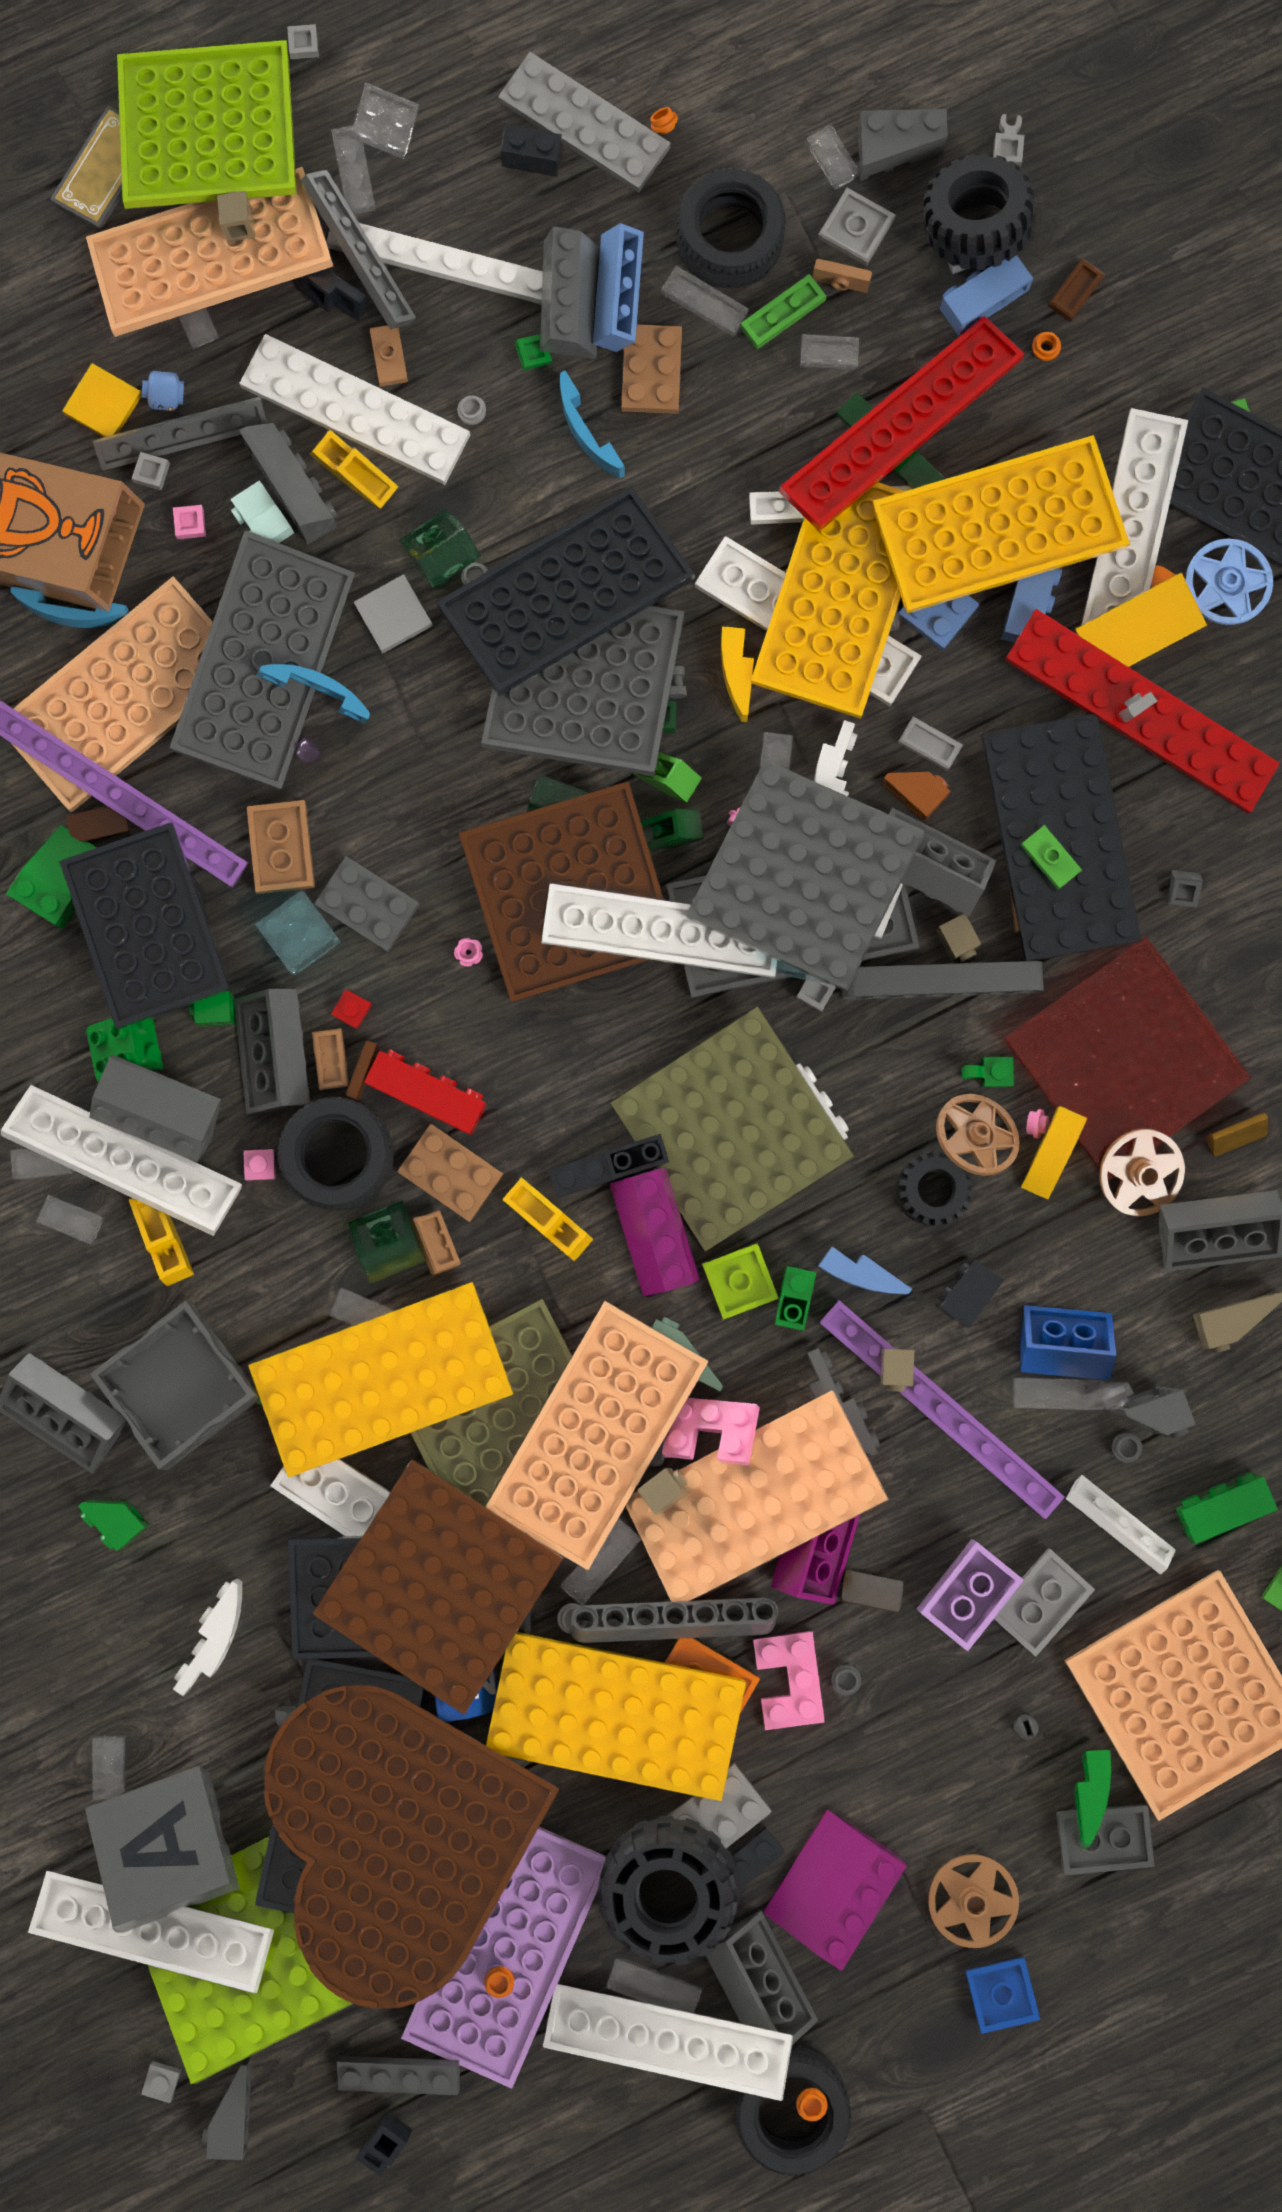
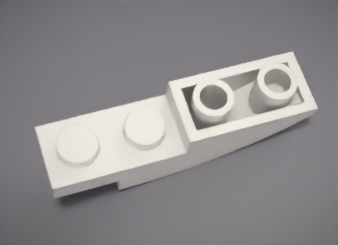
(831, 760)
(219, 1628)

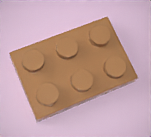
(652, 370)
(280, 847)
(450, 1172)

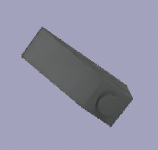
(229, 2129)

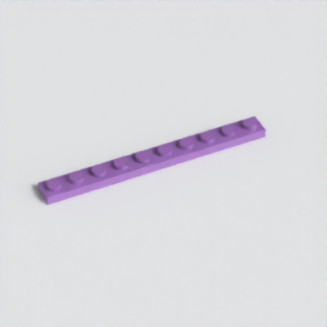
(116, 793)
(948, 1415)

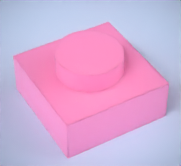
(189, 522)
(259, 1165)

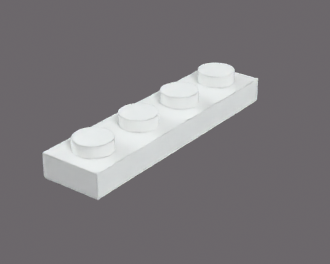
(1121, 1524)

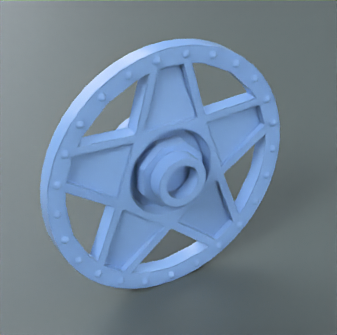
(1230, 581)

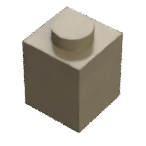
(236, 216)
(959, 938)
(897, 1369)
(664, 1490)

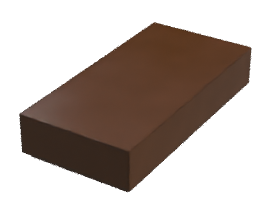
(1076, 290)
(97, 824)
(361, 1071)

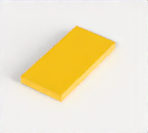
(1146, 622)

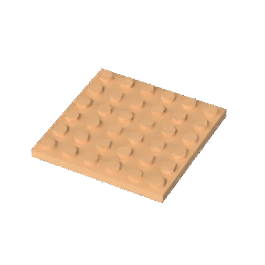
(1184, 1694)

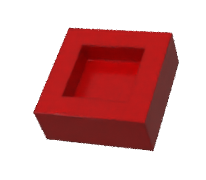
(351, 1009)

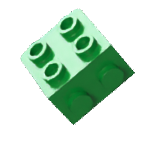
(132, 1043)

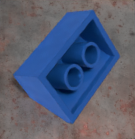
(1067, 1342)

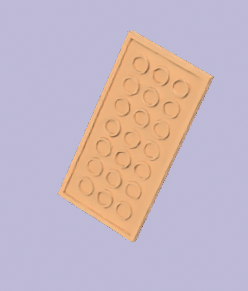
(184, 262)
(122, 687)
(596, 1435)
(799, 1483)

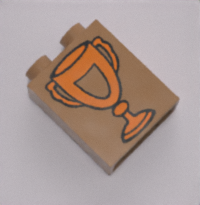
(64, 531)

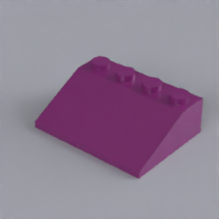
(835, 1889)

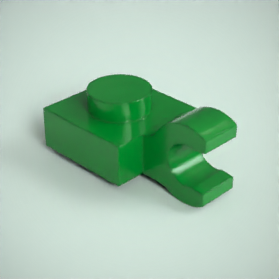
(993, 1072)

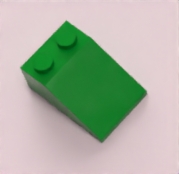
(42, 881)

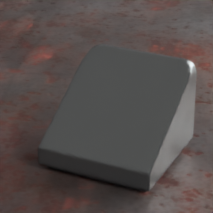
(1184, 888)

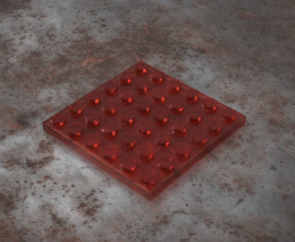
(1127, 1053)

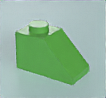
(673, 777)

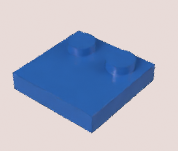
(1002, 1995)

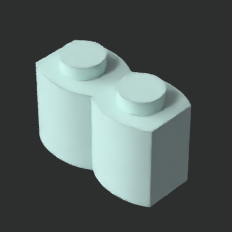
(261, 513)

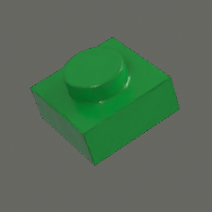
(530, 354)

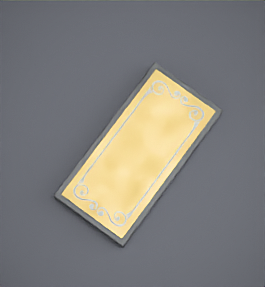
(95, 177)

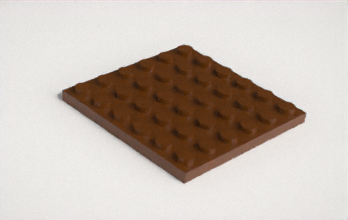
(572, 843)
(438, 1586)

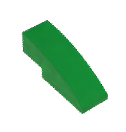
(1092, 1794)

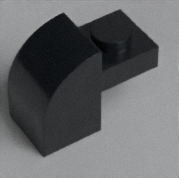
(384, 2143)

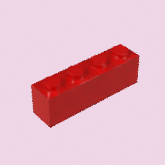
(426, 1093)

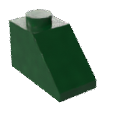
(672, 829)

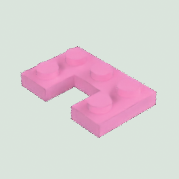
(732, 1419)
(804, 1702)

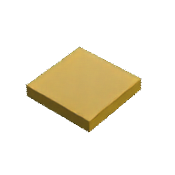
(102, 402)

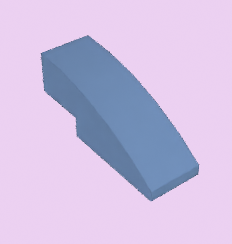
(862, 1274)

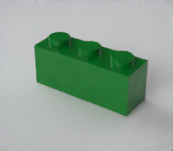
(1225, 1507)

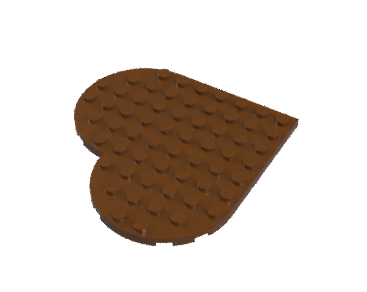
(400, 1838)

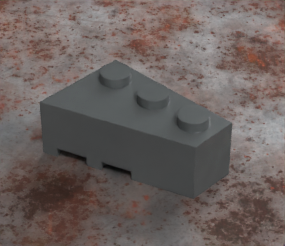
(899, 137)

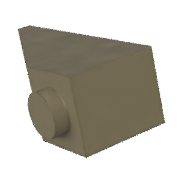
(1231, 1322)

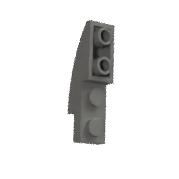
(854, 1411)

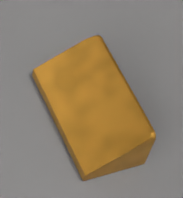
(1238, 1135)

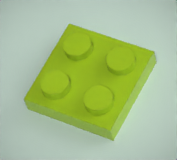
(740, 1281)

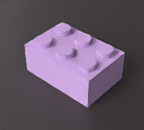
(970, 1594)

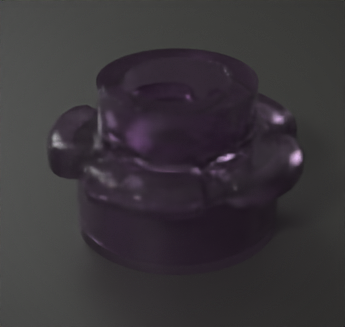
(307, 750)

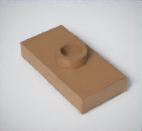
(842, 276)
(388, 355)
(330, 1059)
(435, 1242)

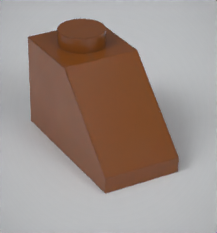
(918, 791)

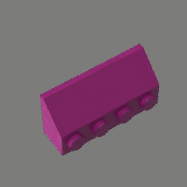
(654, 1232)
(817, 1566)

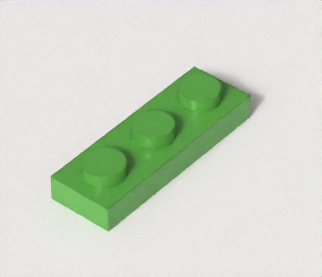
(783, 311)

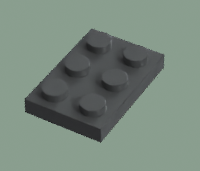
(367, 904)
(1120, 1843)

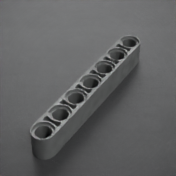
(946, 980)
(662, 1629)

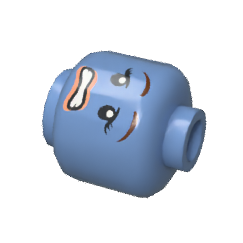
(163, 390)

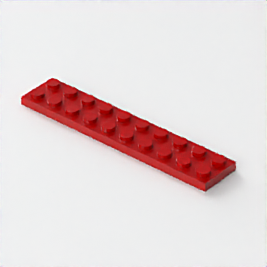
(901, 423)
(1165, 729)

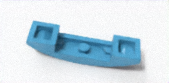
(603, 456)
(72, 617)
(350, 704)

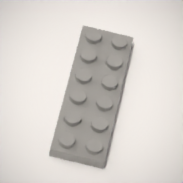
(585, 121)

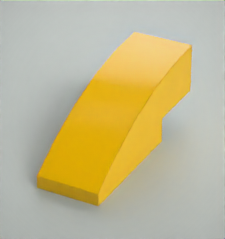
(353, 469)
(736, 669)
(1053, 1152)
(547, 1219)
(162, 1243)

